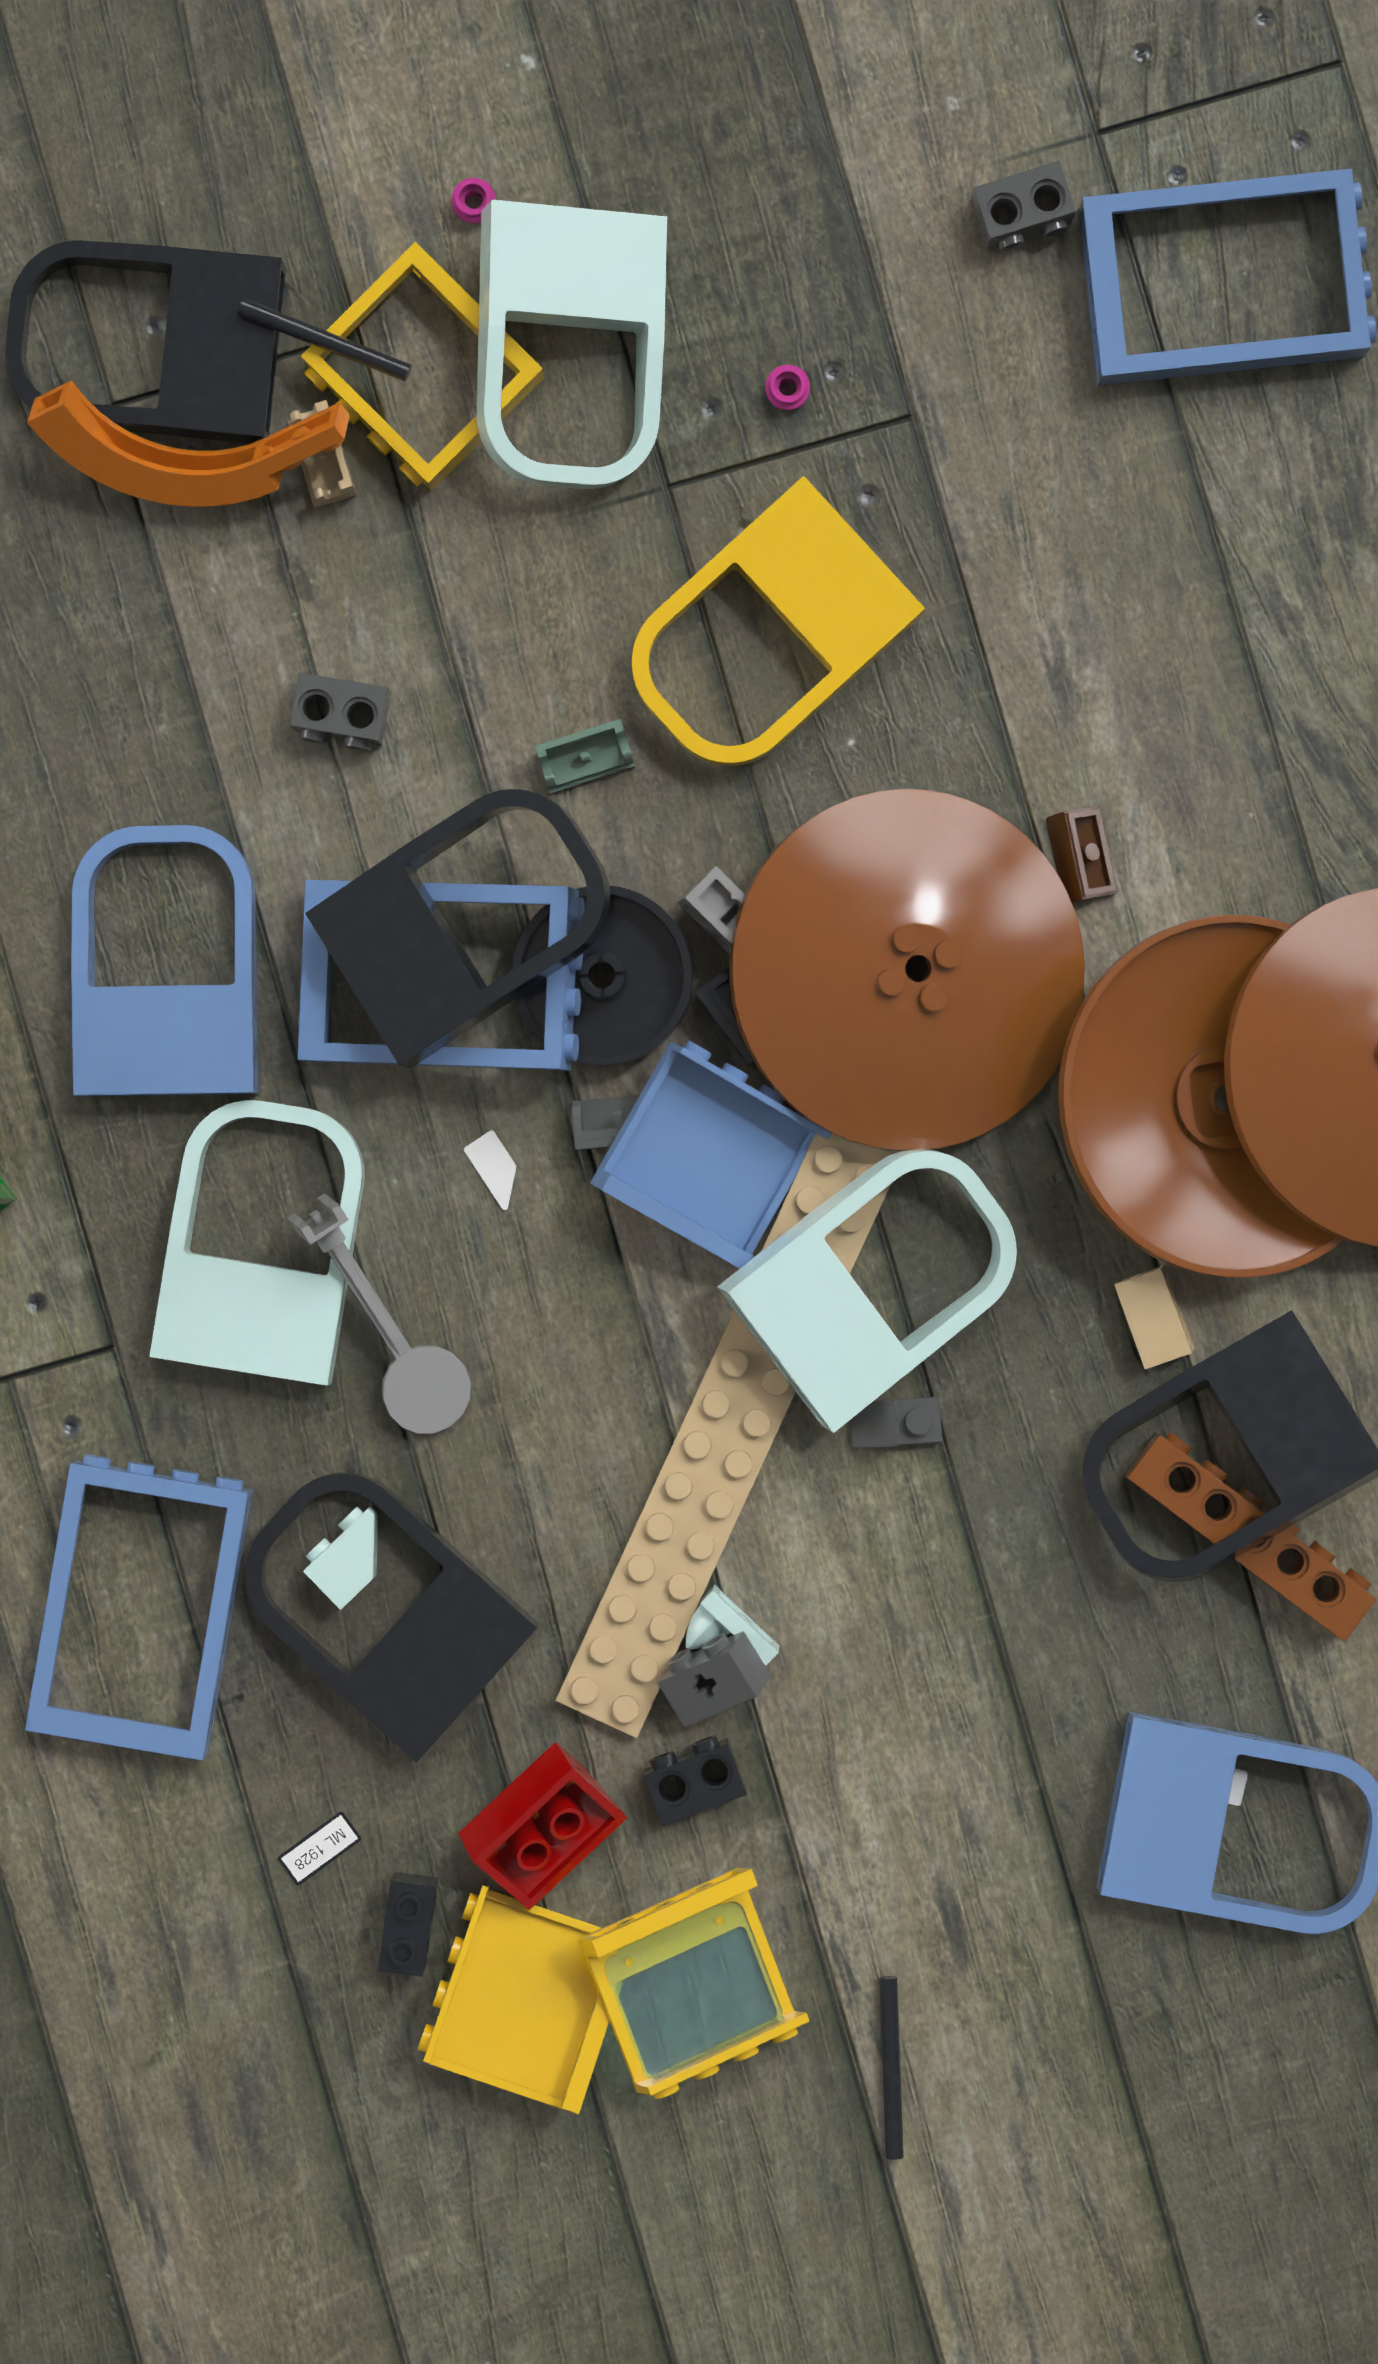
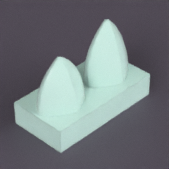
(721, 1616)

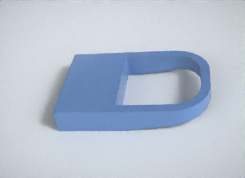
(163, 1035)
(1173, 1815)

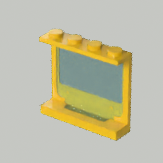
(690, 1984)

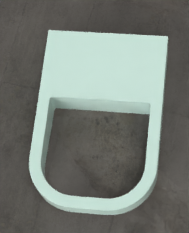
(575, 273)
(251, 1312)
(822, 1323)

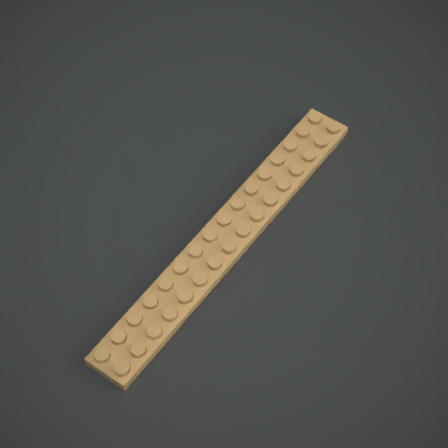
(704, 1479)

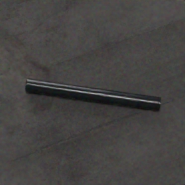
(324, 339)
(891, 2067)

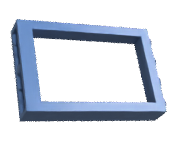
(1104, 296)
(562, 997)
(123, 1732)

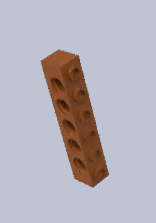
(1336, 1613)

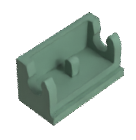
(585, 756)

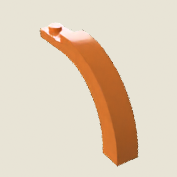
(173, 474)

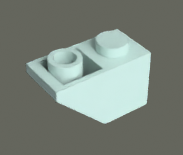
(349, 1561)

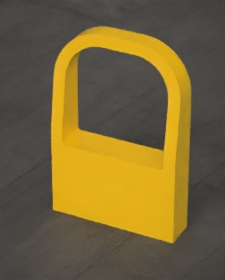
(822, 588)

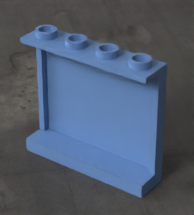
(707, 1153)

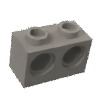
(714, 905)

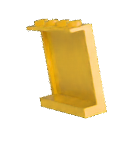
(519, 2003)

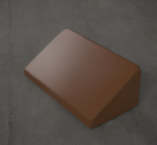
(1082, 853)

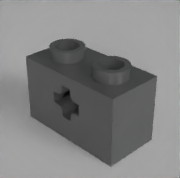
(713, 1678)

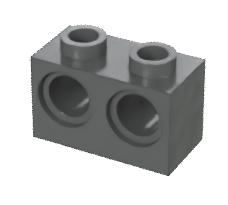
(1018, 196)
(343, 699)

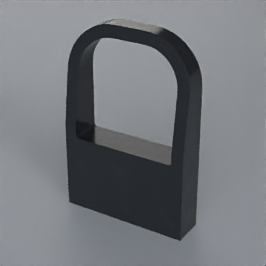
(214, 362)
(407, 958)
(1286, 1419)
(432, 1655)

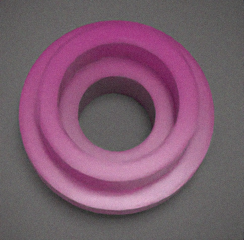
(465, 189)
(791, 374)

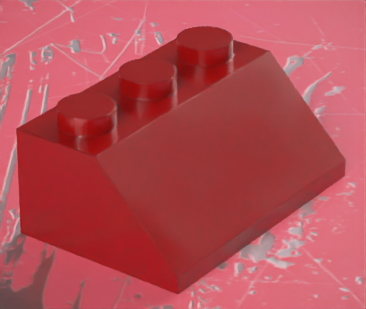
(541, 1826)

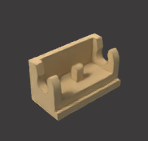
(325, 473)
(1154, 1317)

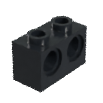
(699, 1792)
(408, 1924)

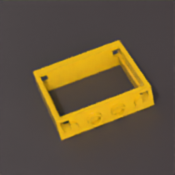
(382, 435)

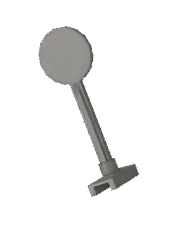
(424, 1383)

